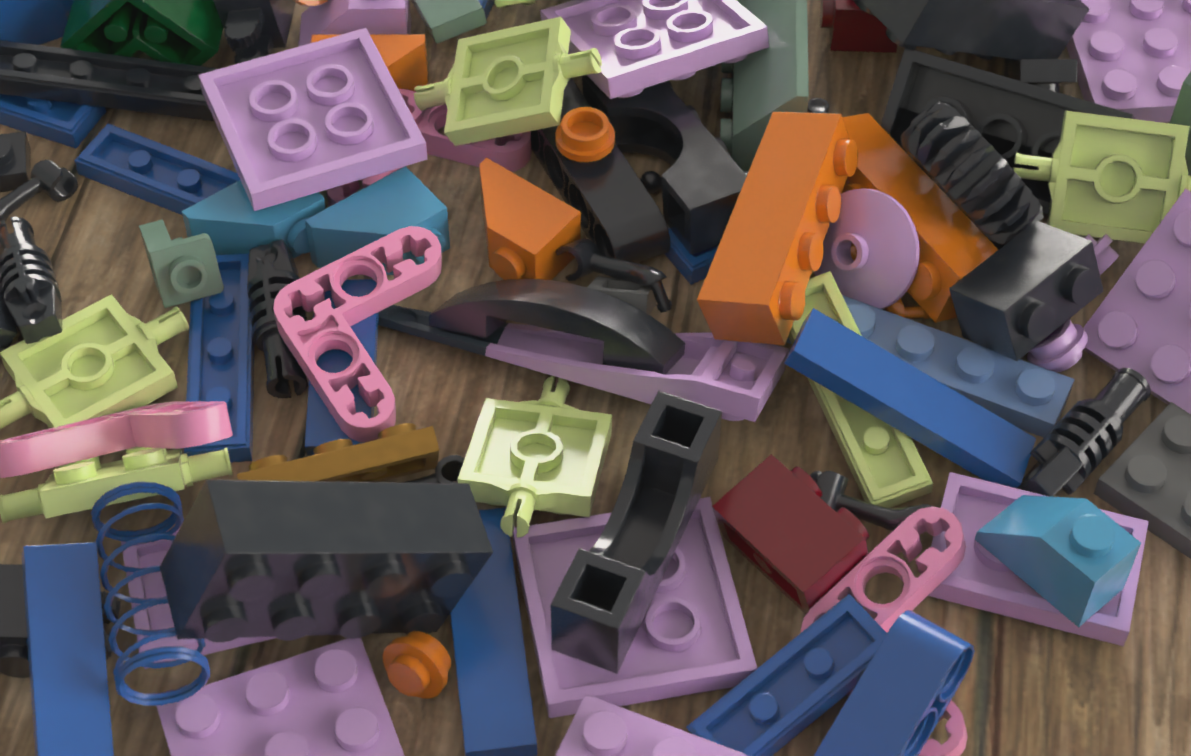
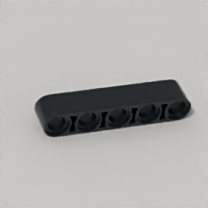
(607, 192)

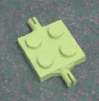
(508, 81)
(1112, 175)
(92, 367)
(536, 456)
(82, 483)

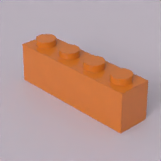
(778, 228)
(946, 236)

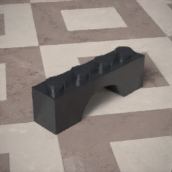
(702, 177)
(617, 578)

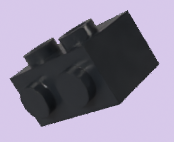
(1026, 290)

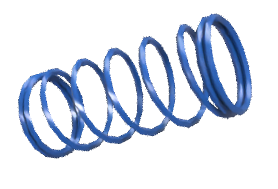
(146, 535)

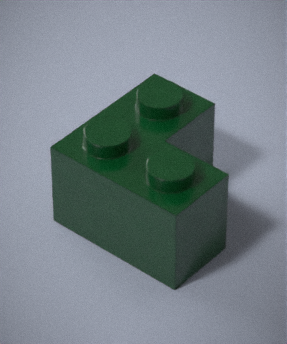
(162, 29)

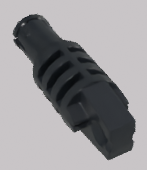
(269, 271)
(28, 283)
(1085, 436)

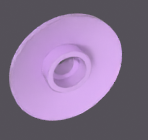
(884, 244)

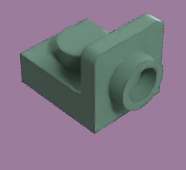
(179, 266)

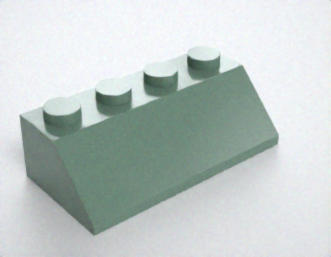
(766, 79)

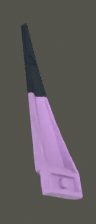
(711, 372)

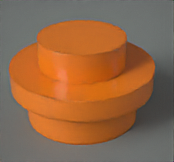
(585, 135)
(417, 665)

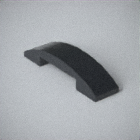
(629, 335)

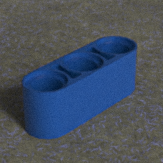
(900, 691)

